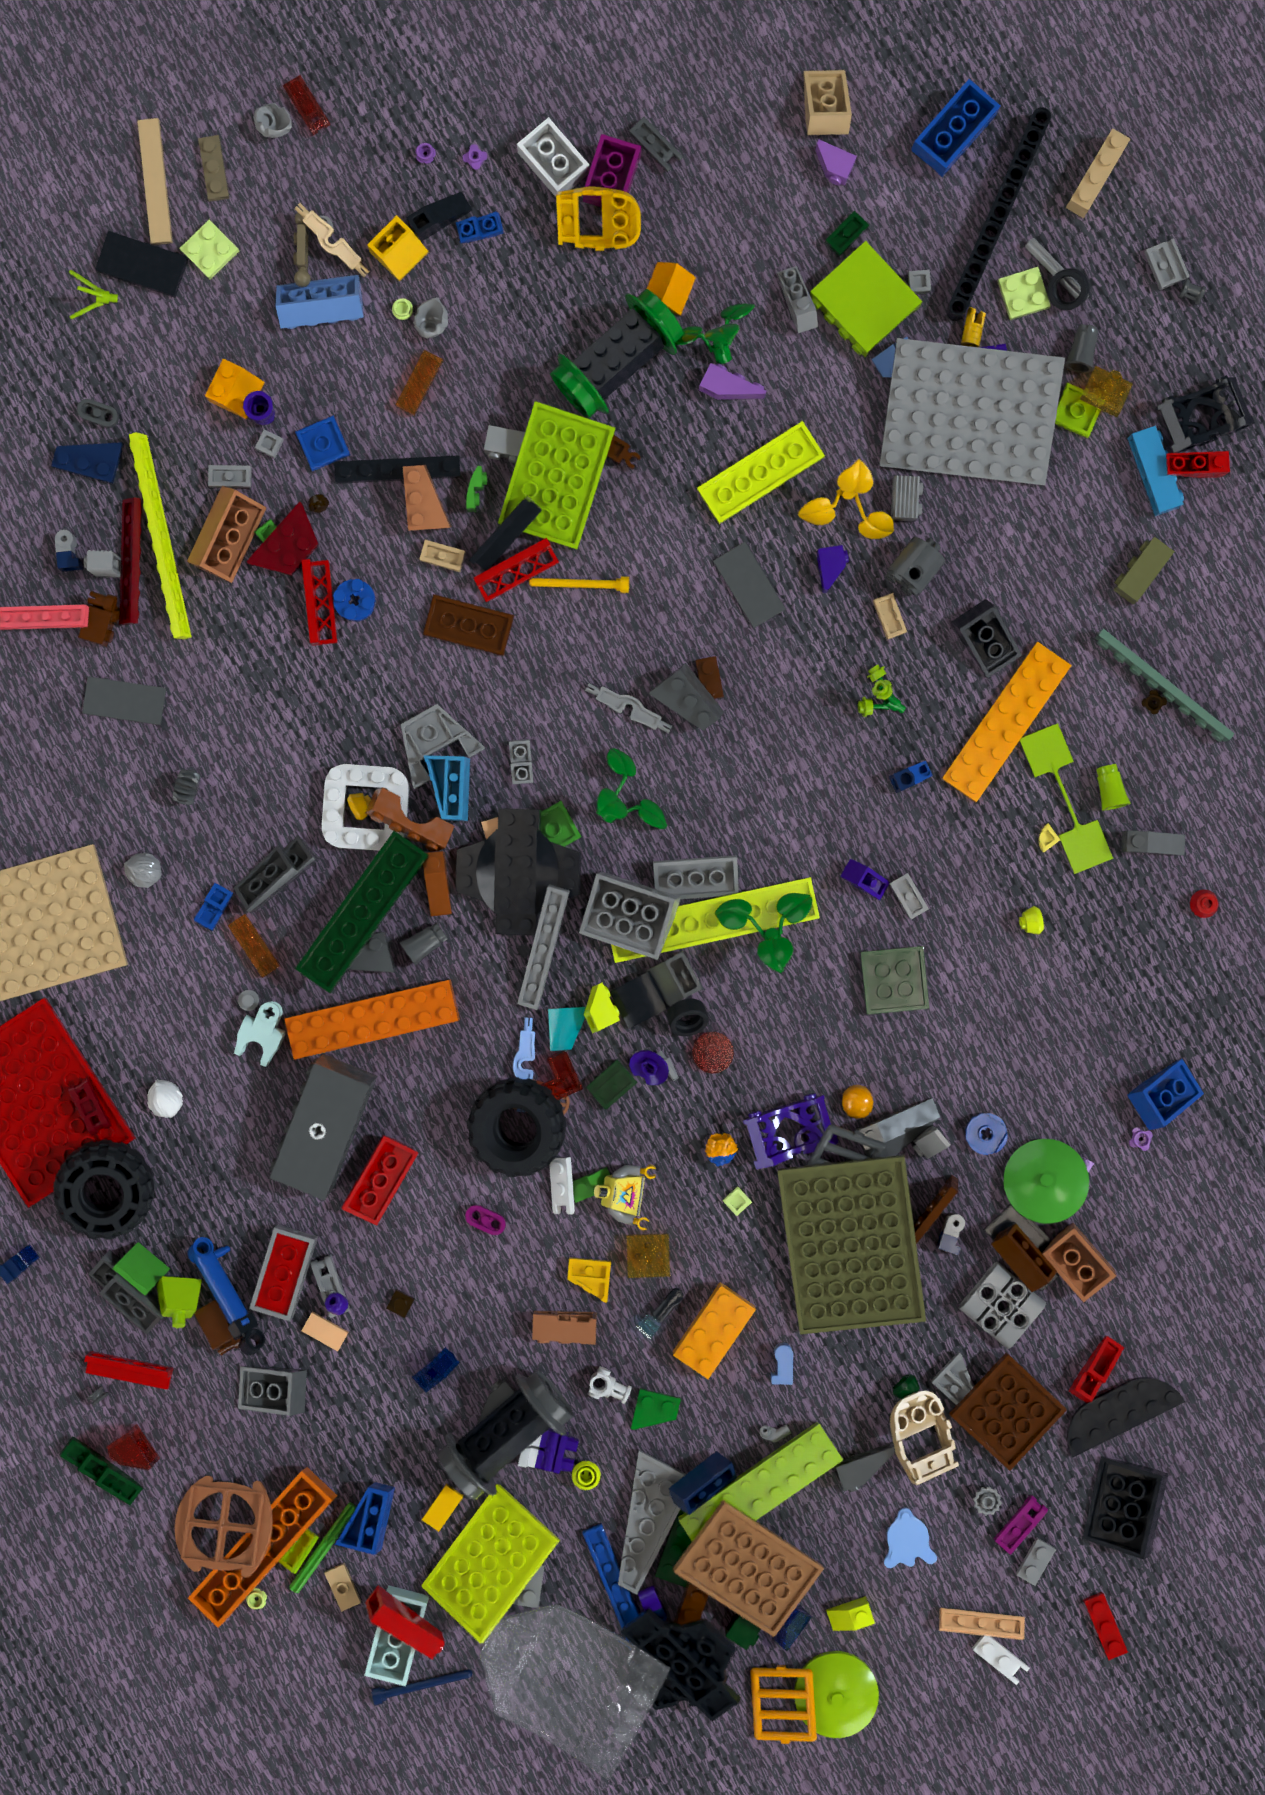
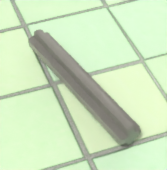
(1053, 266)

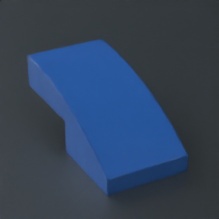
(213, 907)

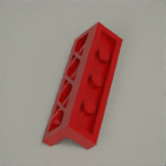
(512, 563)
(311, 602)
(128, 1370)

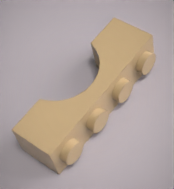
(1098, 173)

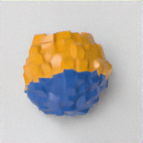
(720, 1149)

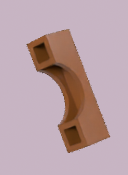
(386, 808)

